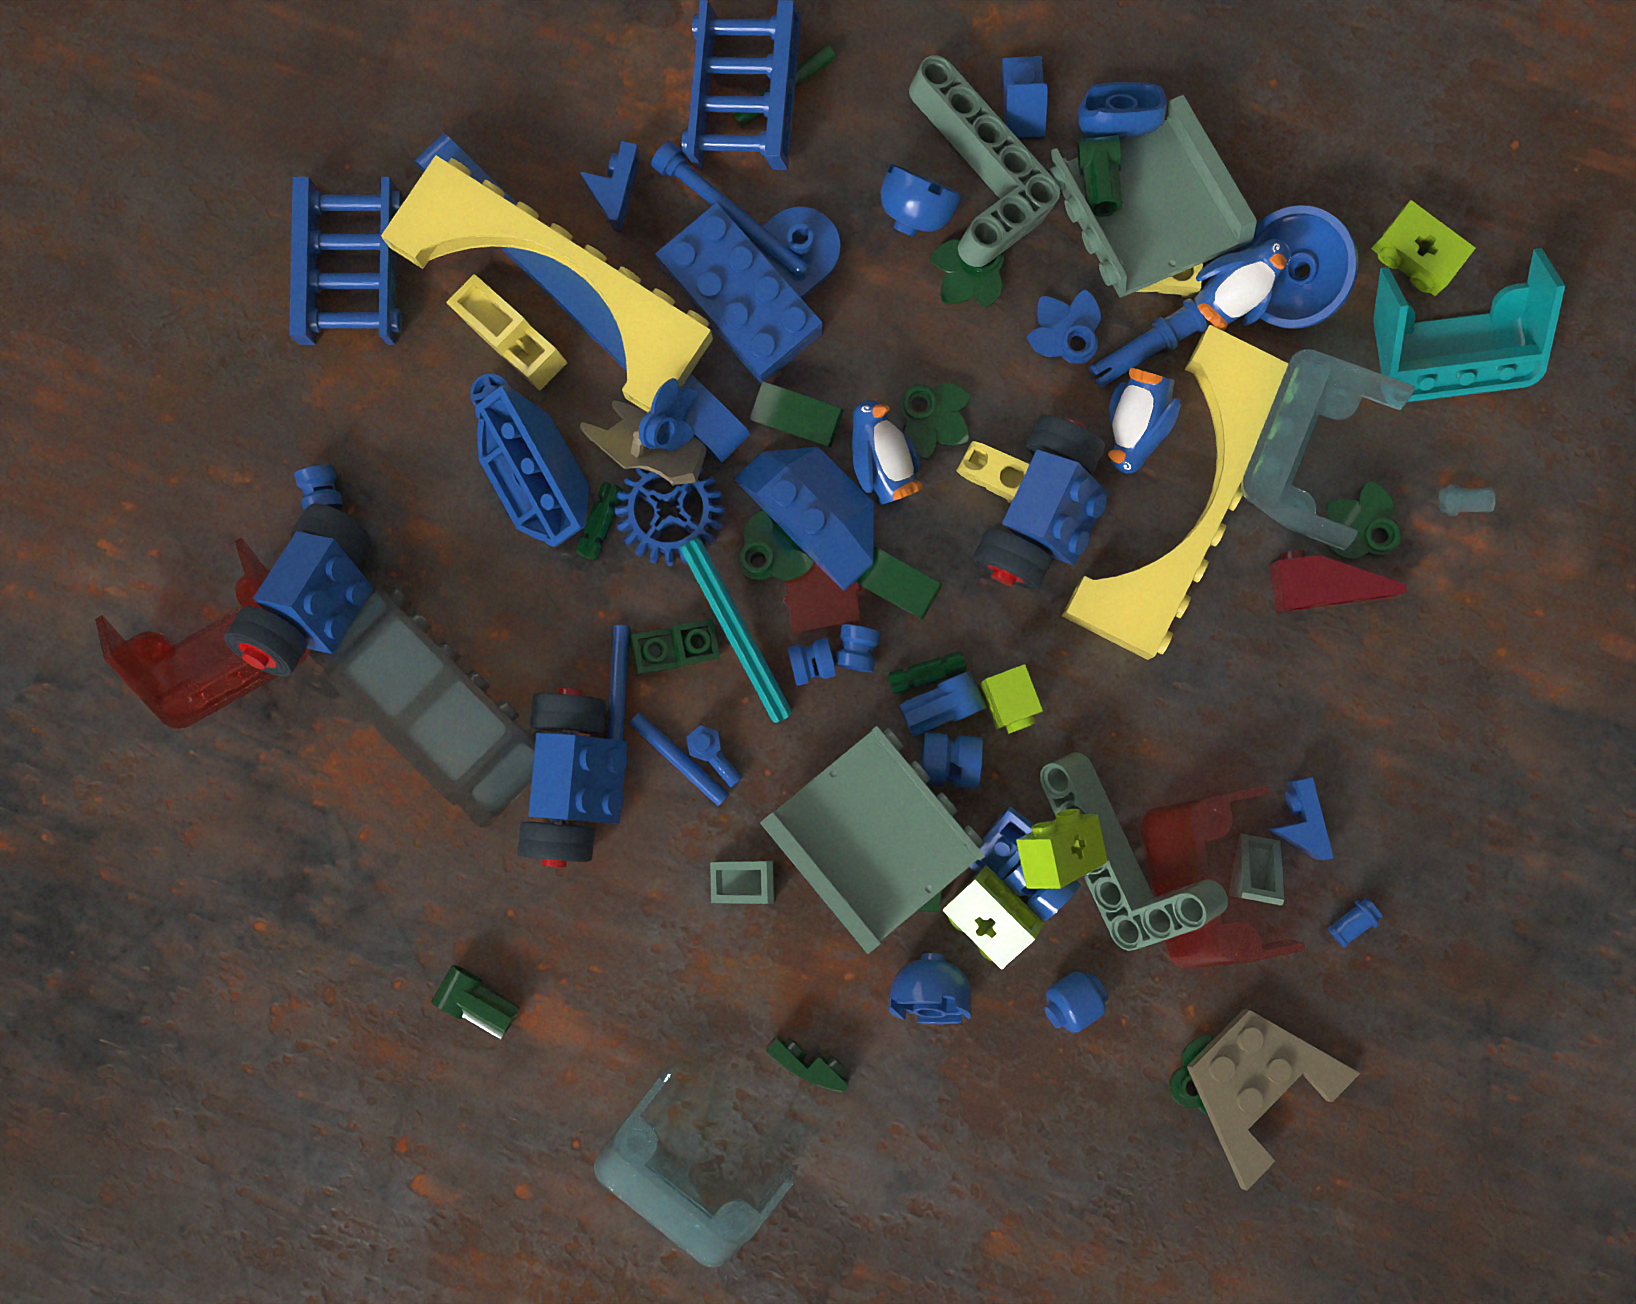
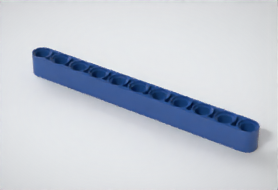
(706, 415)

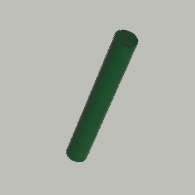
(804, 71)

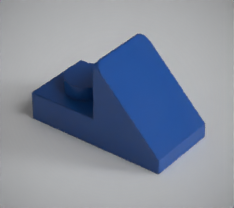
(1024, 96)
(615, 193)
(1309, 831)
(1000, 843)

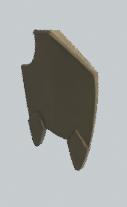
(624, 446)

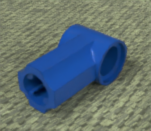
(950, 701)

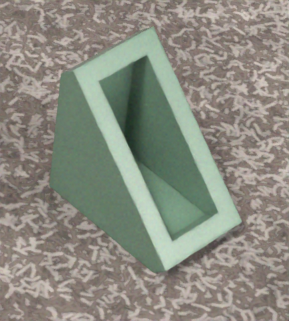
(1258, 870)
(742, 882)

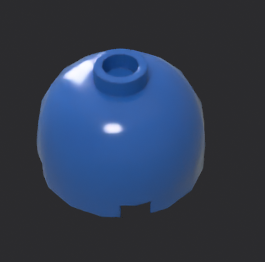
(917, 201)
(931, 990)

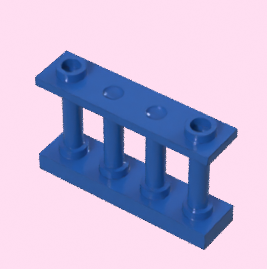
(776, 104)
(308, 280)

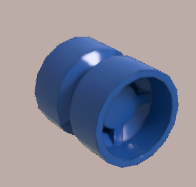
(952, 760)
(1041, 901)

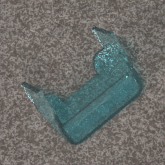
(1310, 388)
(705, 1237)

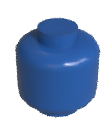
(1076, 1001)

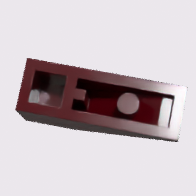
(1319, 581)

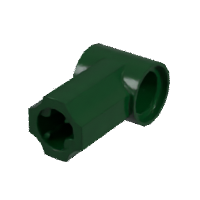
(1100, 165)
(466, 997)

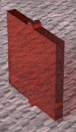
(819, 602)

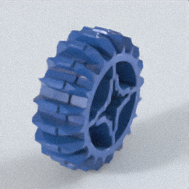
(659, 527)

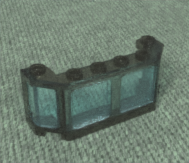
(431, 707)

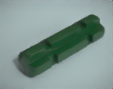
(599, 521)
(927, 672)

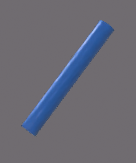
(618, 682)
(679, 759)

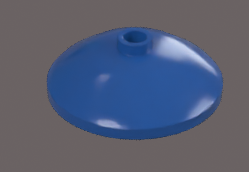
(1333, 260)

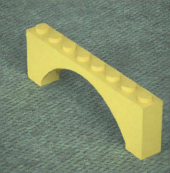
(457, 213)
(1141, 604)

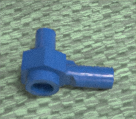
(705, 745)

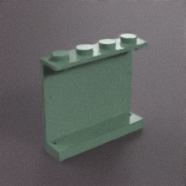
(1174, 210)
(873, 837)

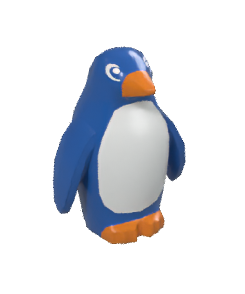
(1241, 283)
(1141, 418)
(883, 454)

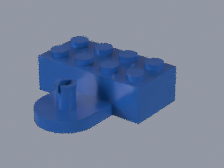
(746, 291)

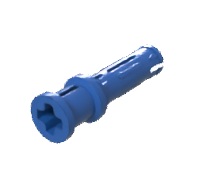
(1163, 335)

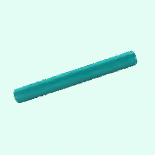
(736, 630)

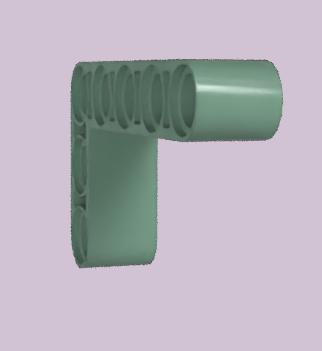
(967, 122)
(1119, 885)

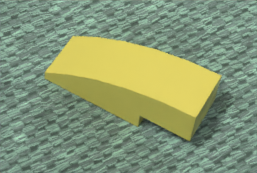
(507, 332)

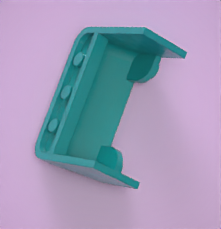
(1475, 351)

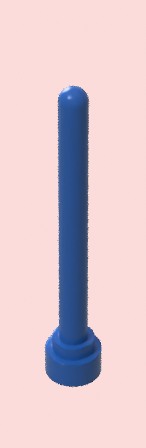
(671, 162)

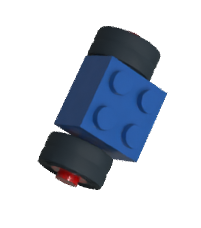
(1051, 507)
(307, 594)
(571, 777)

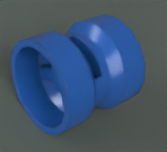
(318, 486)
(858, 645)
(802, 664)

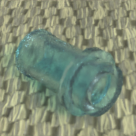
(1456, 500)

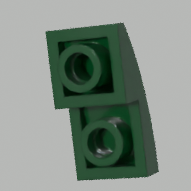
(796, 414)
(900, 583)
(674, 647)
(819, 1071)

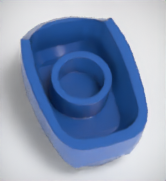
(1122, 109)

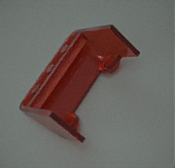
(195, 674)
(1178, 857)

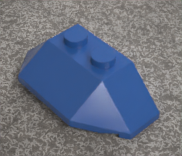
(531, 467)
(815, 508)

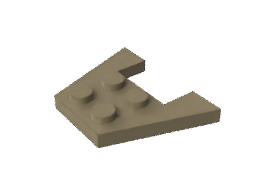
(1247, 1073)

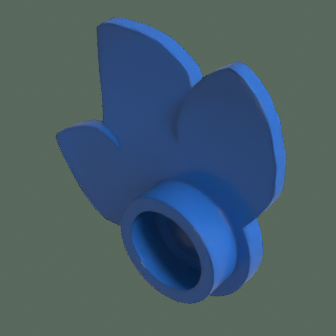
(1063, 323)
(664, 422)

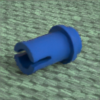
(1355, 922)

